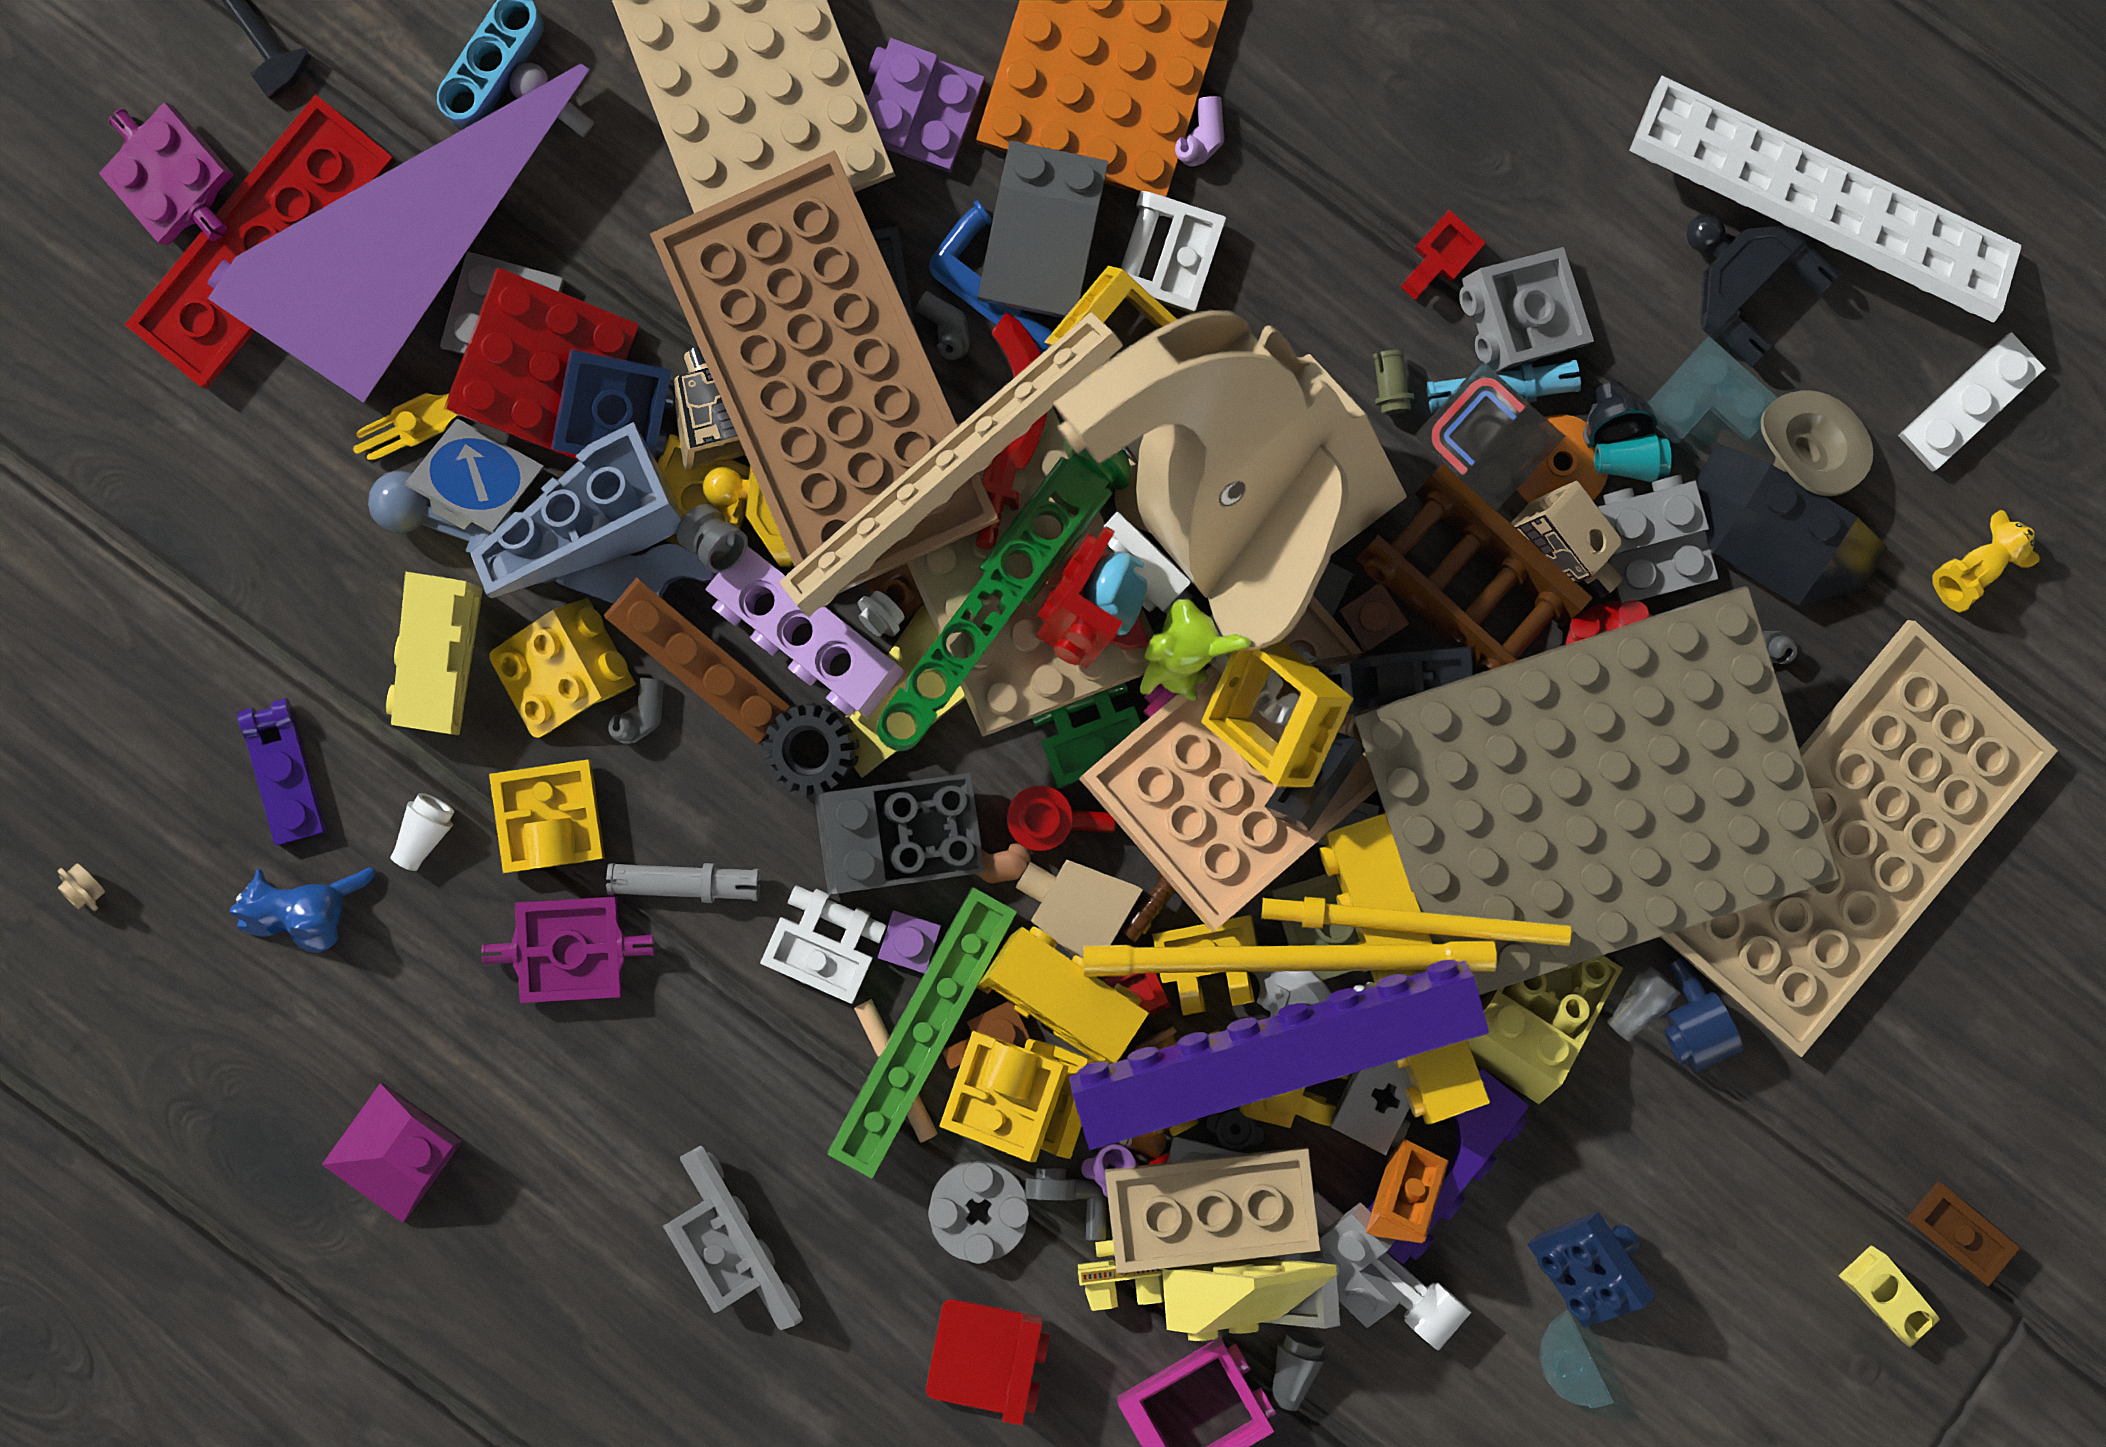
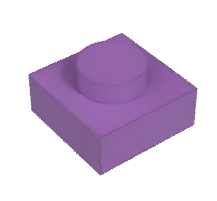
(909, 941)

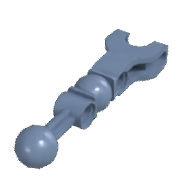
(404, 510)

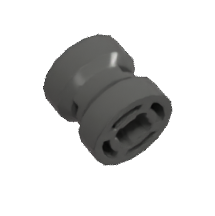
(705, 533)

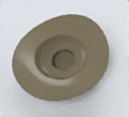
(1818, 441)

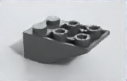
(899, 833)

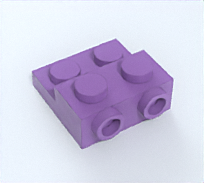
(921, 103)

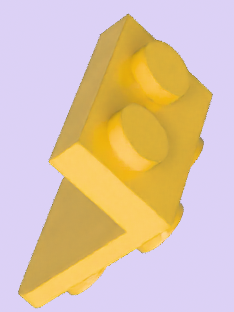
(560, 666)

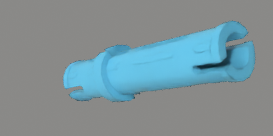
(1527, 381)

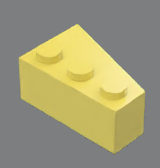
(433, 653)

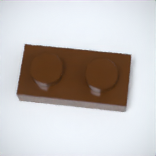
(1962, 1234)

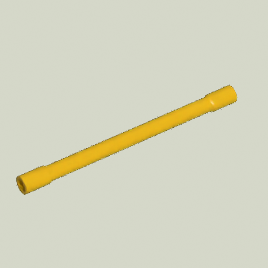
(1127, 960)

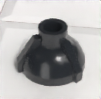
(1617, 416)

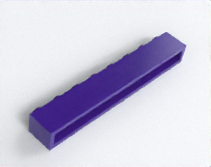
(1278, 1053)

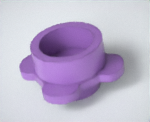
(1112, 1155)

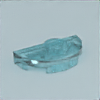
(1570, 1366)

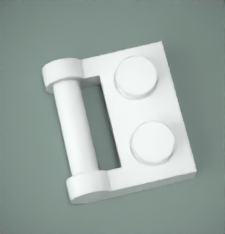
(1185, 252)

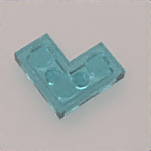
(1713, 382)

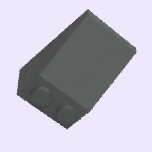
(1042, 229)

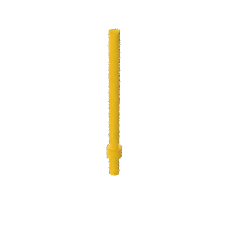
(1315, 913)

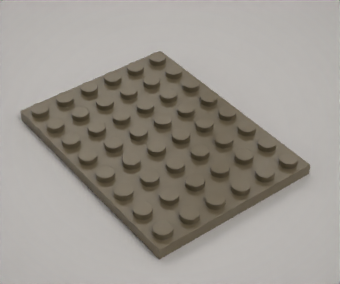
(1603, 787)

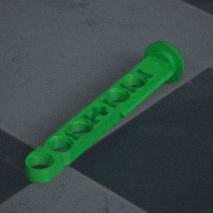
(1077, 488)

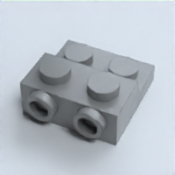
(1525, 310)
(1660, 539)

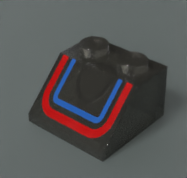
(1489, 435)

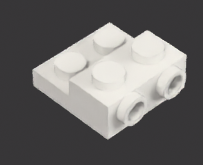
(1164, 578)

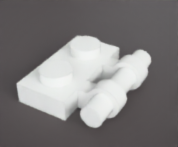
(817, 958)

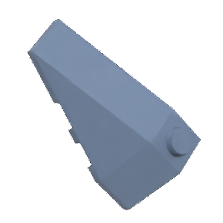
(592, 514)

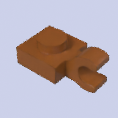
(998, 1022)

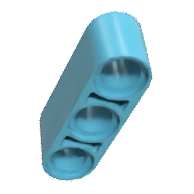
(489, 37)

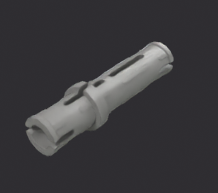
(683, 881)

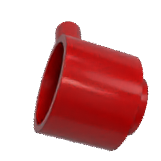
(1043, 818)

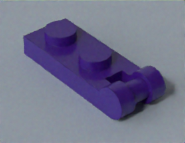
(282, 773)

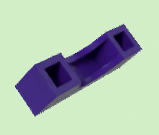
(1477, 1137)

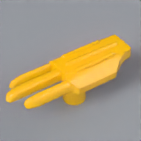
(414, 423)

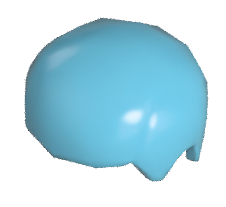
(1117, 588)

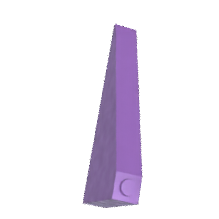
(367, 267)

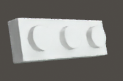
(1971, 401)

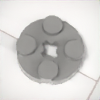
(1007, 1211)

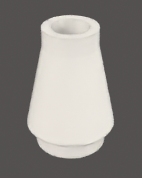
(421, 830)

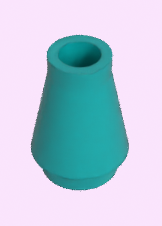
(1635, 458)

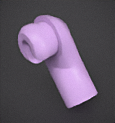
(1206, 137)

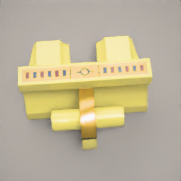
(1101, 1277)

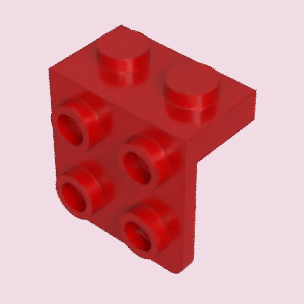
(1071, 622)
(987, 1358)

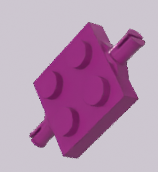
(166, 174)
(568, 949)

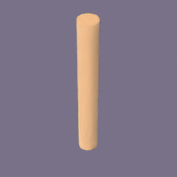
(878, 1037)

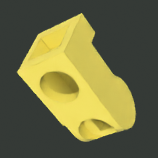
(1890, 1295)

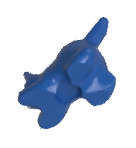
(305, 913)

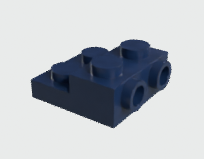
(608, 394)

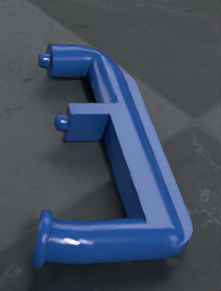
(966, 283)

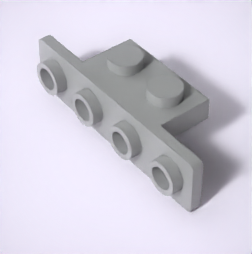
(723, 1249)

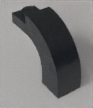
(1397, 673)

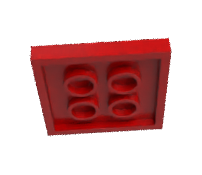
(521, 355)

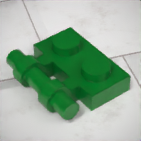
(1080, 748)

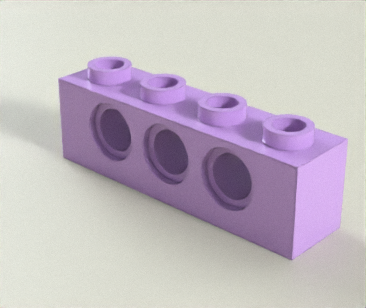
(870, 670)

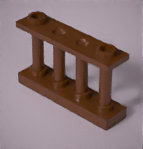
(1501, 544)

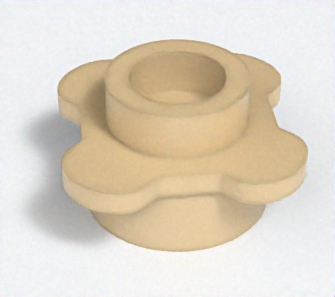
(80, 887)

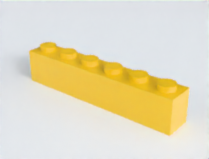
(1373, 877)

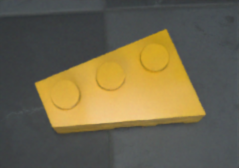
(1058, 994)

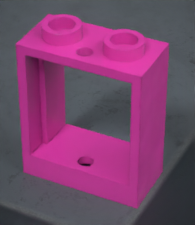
(1235, 1365)

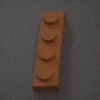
(696, 660)

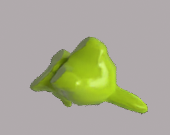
(1184, 649)

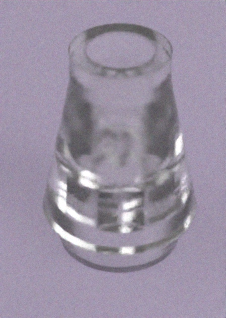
(1643, 1003)

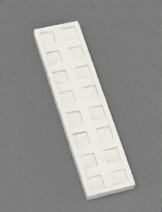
(1827, 199)

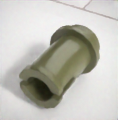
(1392, 382)

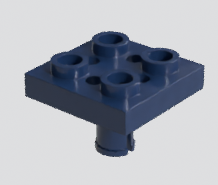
(1593, 1268)

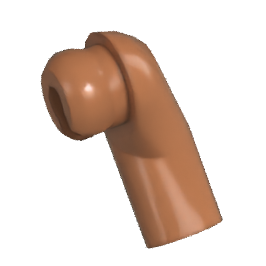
(1005, 865)

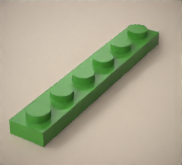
(921, 1032)

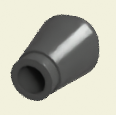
(1296, 1367)

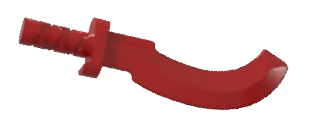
(1000, 473)

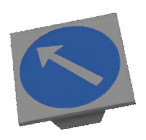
(473, 477)

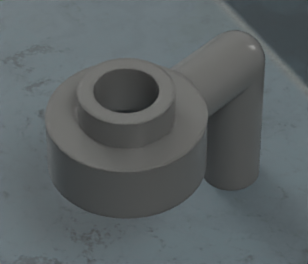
(1053, 1185)

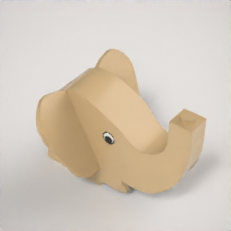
(1242, 464)

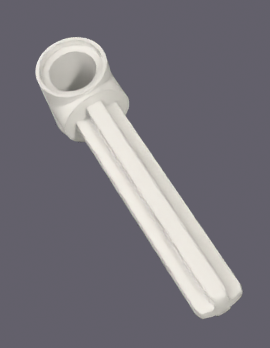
(1430, 1309)

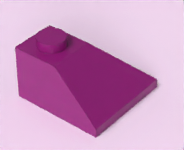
(392, 1152)

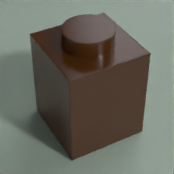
(1371, 618)

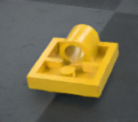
(547, 816)
(1004, 1096)

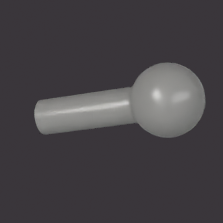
(531, 76)

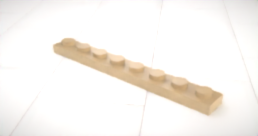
(950, 464)

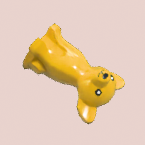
(1963, 581)

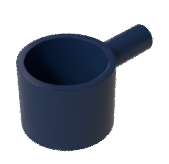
(1703, 1028)

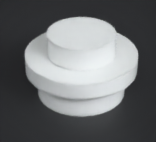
(880, 614)

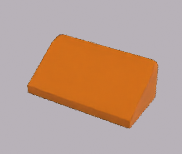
(1407, 1194)

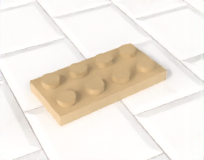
(1212, 1210)

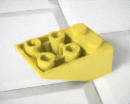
(1542, 1025)

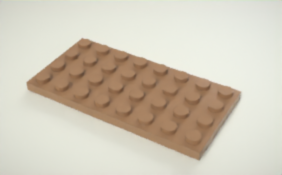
(815, 358)

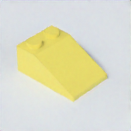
(1237, 1294)

